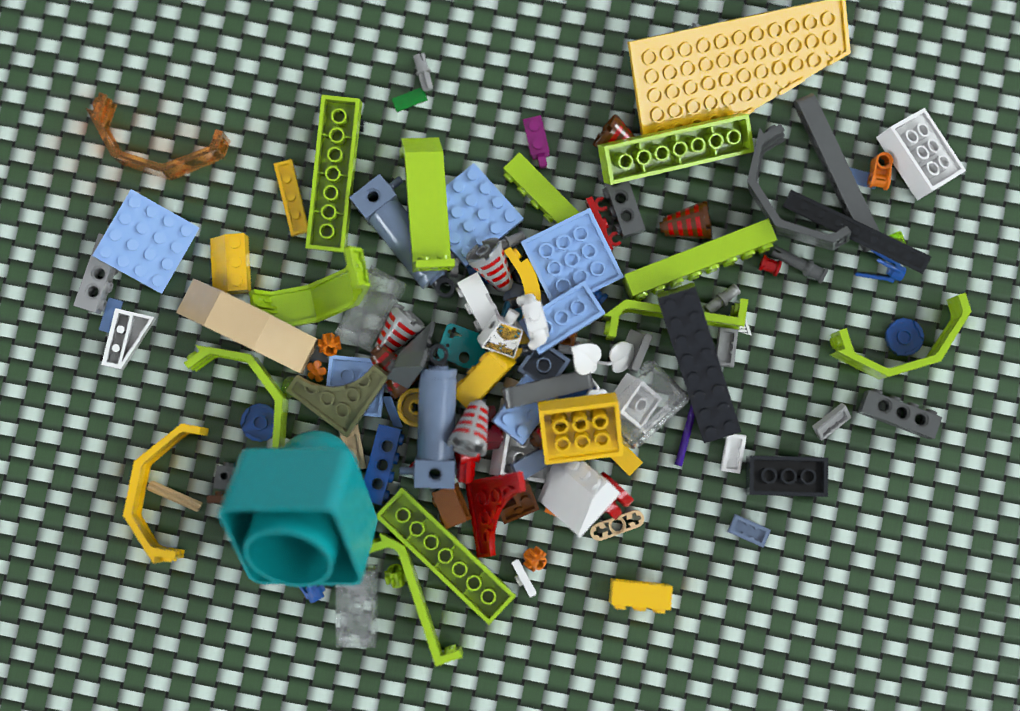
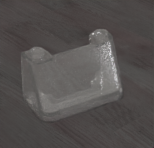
(648, 404)

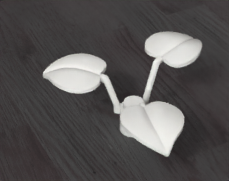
(587, 357)

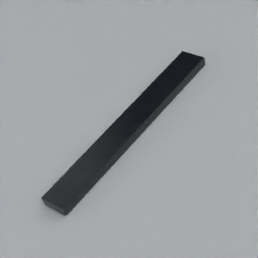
(860, 232)

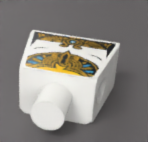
(502, 334)

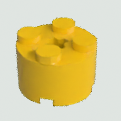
(405, 407)

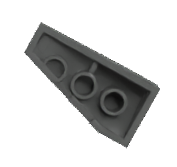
(412, 358)

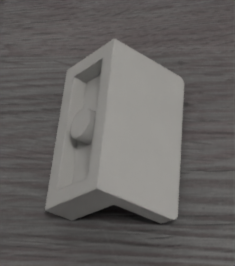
(641, 344)

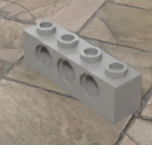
(91, 281)

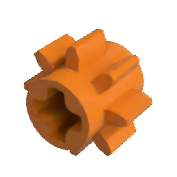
(329, 344)
(534, 559)

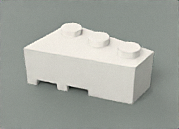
(478, 300)
(124, 337)

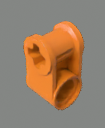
(880, 175)

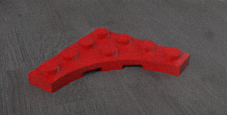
(486, 501)

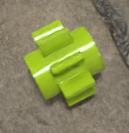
(395, 576)

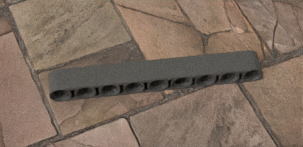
(833, 161)

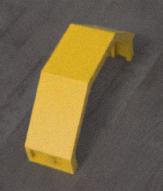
(137, 492)

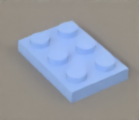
(520, 420)

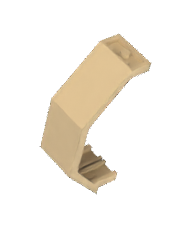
(247, 325)

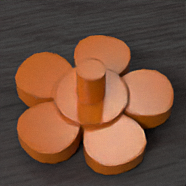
(315, 370)

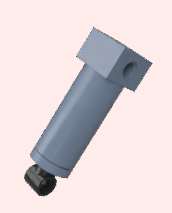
(392, 224)
(435, 424)

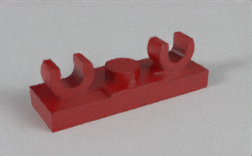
(602, 222)

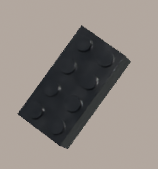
(787, 476)

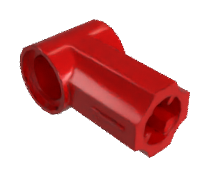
(465, 467)

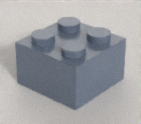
(543, 366)

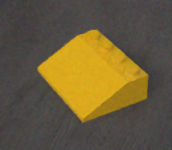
(580, 428)

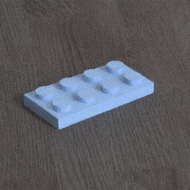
(568, 315)

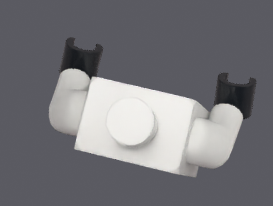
(534, 320)

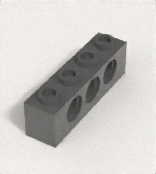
(624, 228)
(930, 419)

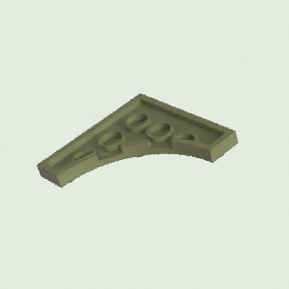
(343, 404)

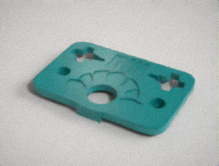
(466, 343)

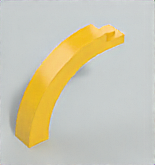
(529, 282)

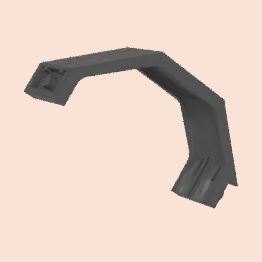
(764, 143)

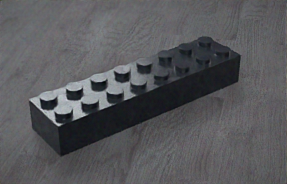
(698, 362)

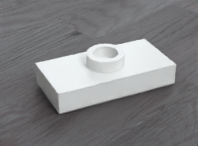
(733, 453)
(522, 578)

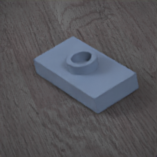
(748, 530)

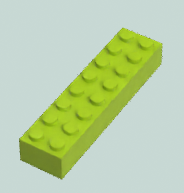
(675, 148)
(333, 173)
(700, 259)
(445, 555)

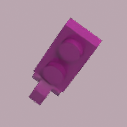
(537, 140)

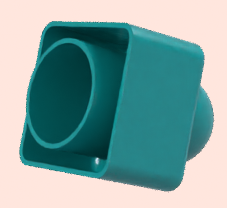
(300, 513)

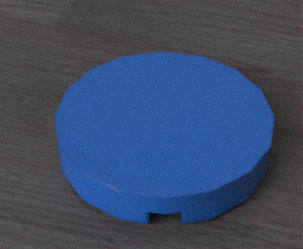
(904, 337)
(258, 422)

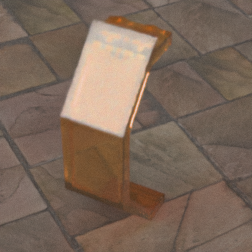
(102, 117)

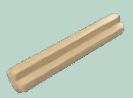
(174, 496)

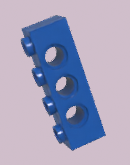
(383, 434)

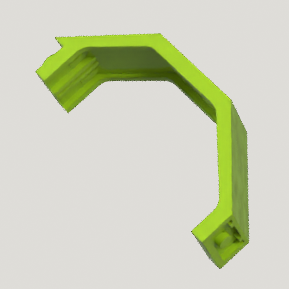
(321, 298)
(841, 342)
(199, 359)

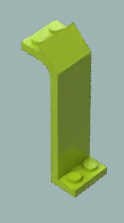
(427, 204)
(734, 321)
(450, 652)

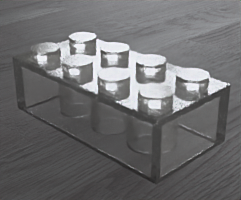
(364, 322)
(358, 611)

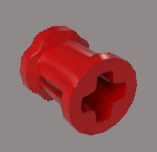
(770, 265)

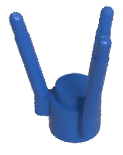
(894, 270)
(313, 592)

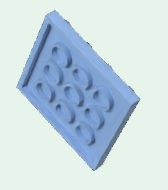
(476, 212)
(145, 241)
(572, 254)

